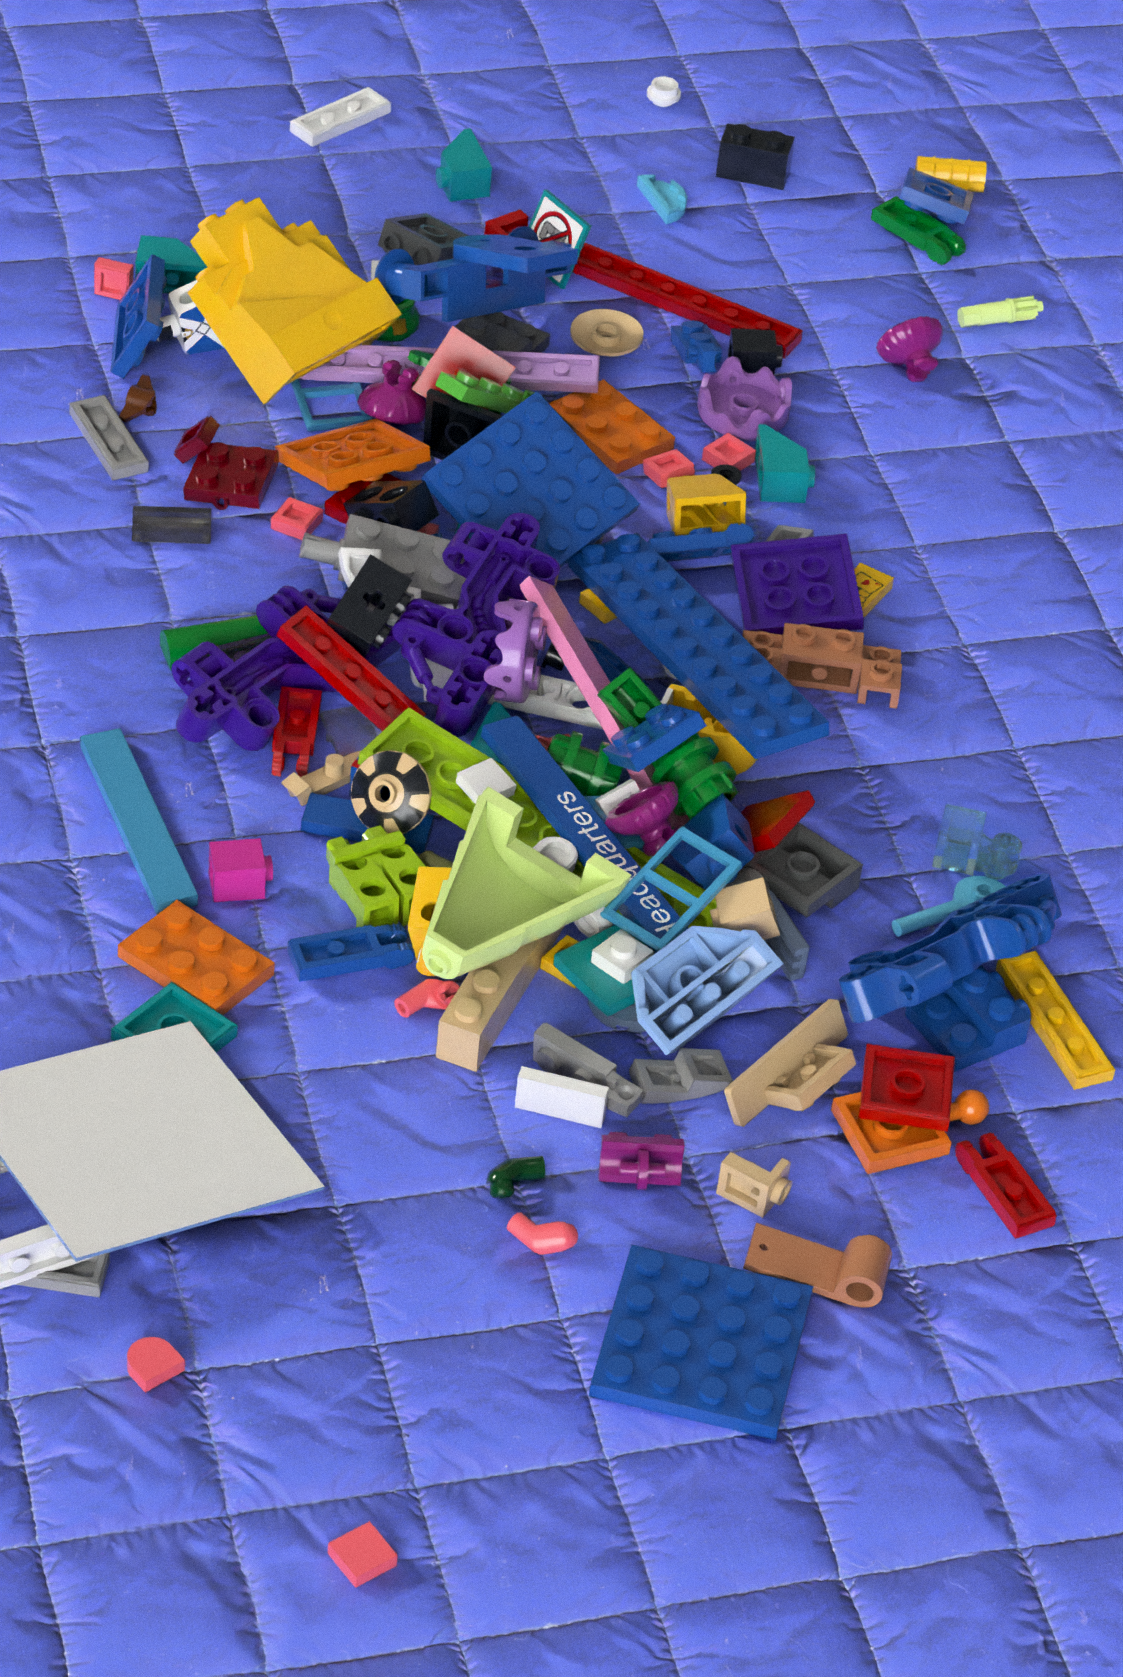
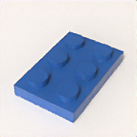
(138, 317)

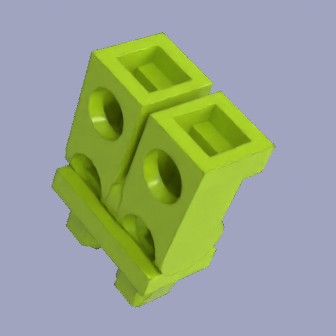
(374, 876)

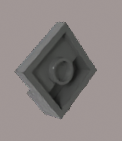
(421, 236)
(504, 333)
(807, 871)

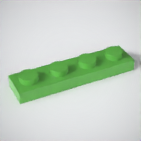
(482, 392)

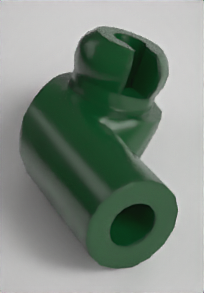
(514, 1170)

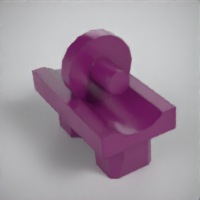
(641, 1159)

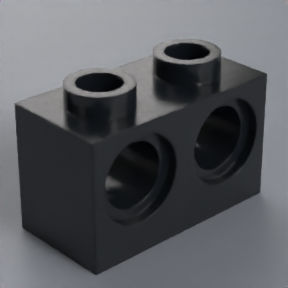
(395, 503)

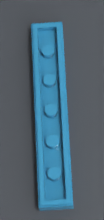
(138, 820)

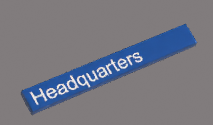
(574, 817)

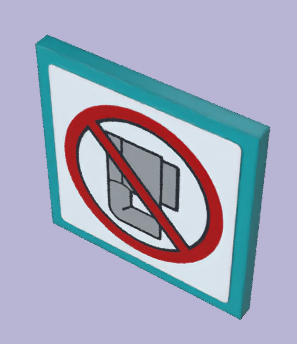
(559, 223)

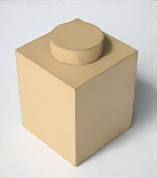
(746, 908)

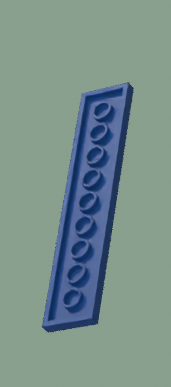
(699, 646)

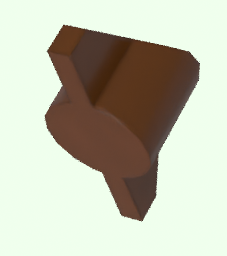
(139, 400)

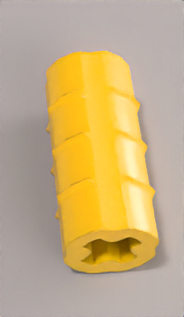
(961, 173)

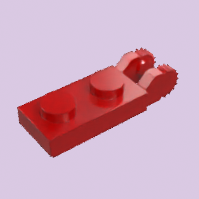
(296, 728)
(1006, 1186)

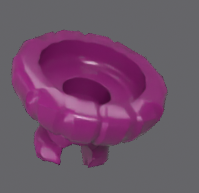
(912, 345)
(393, 397)
(646, 815)

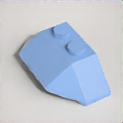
(698, 981)

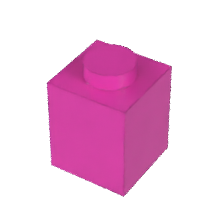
(238, 870)

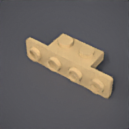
(795, 1068)

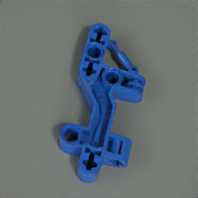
(980, 932)

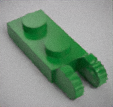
(919, 230)

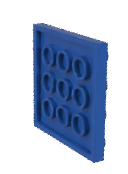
(536, 468)
(702, 1342)

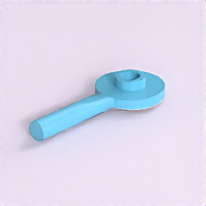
(965, 892)

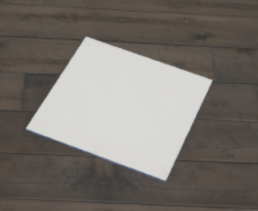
(141, 1141)

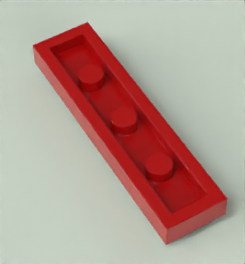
(345, 668)

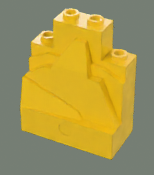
(282, 296)

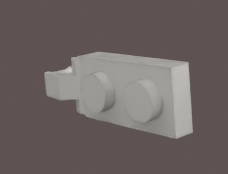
(567, 1057)

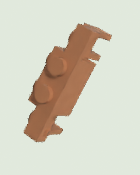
(830, 660)

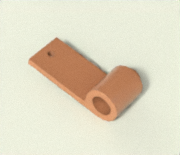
(846, 1276)

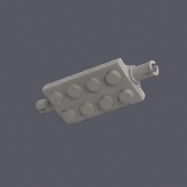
(403, 549)

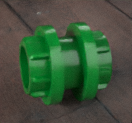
(583, 766)
(695, 774)

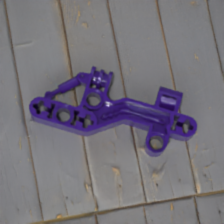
(466, 636)
(235, 693)

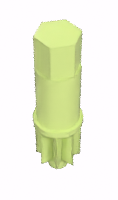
(998, 312)

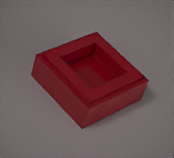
(196, 439)

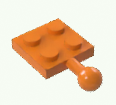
(891, 1145)

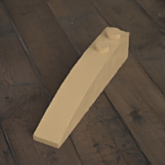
(486, 1003)

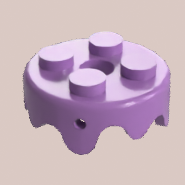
(731, 388)
(519, 651)

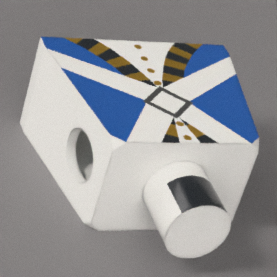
(188, 324)

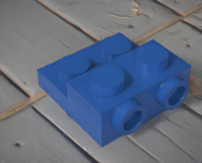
(972, 1019)

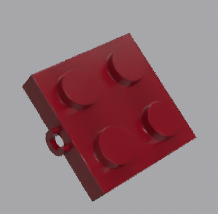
(231, 473)

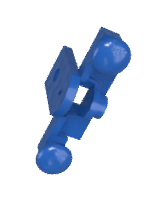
(463, 280)

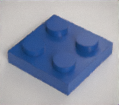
(930, 193)
(653, 738)

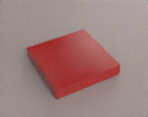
(776, 818)
(907, 1087)

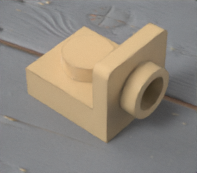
(752, 1185)

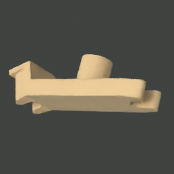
(323, 780)

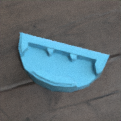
(666, 198)

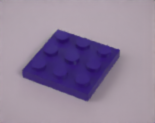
(797, 584)

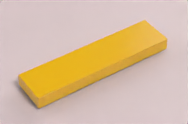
(1056, 1020)

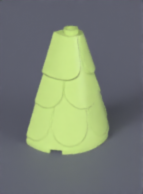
(507, 893)

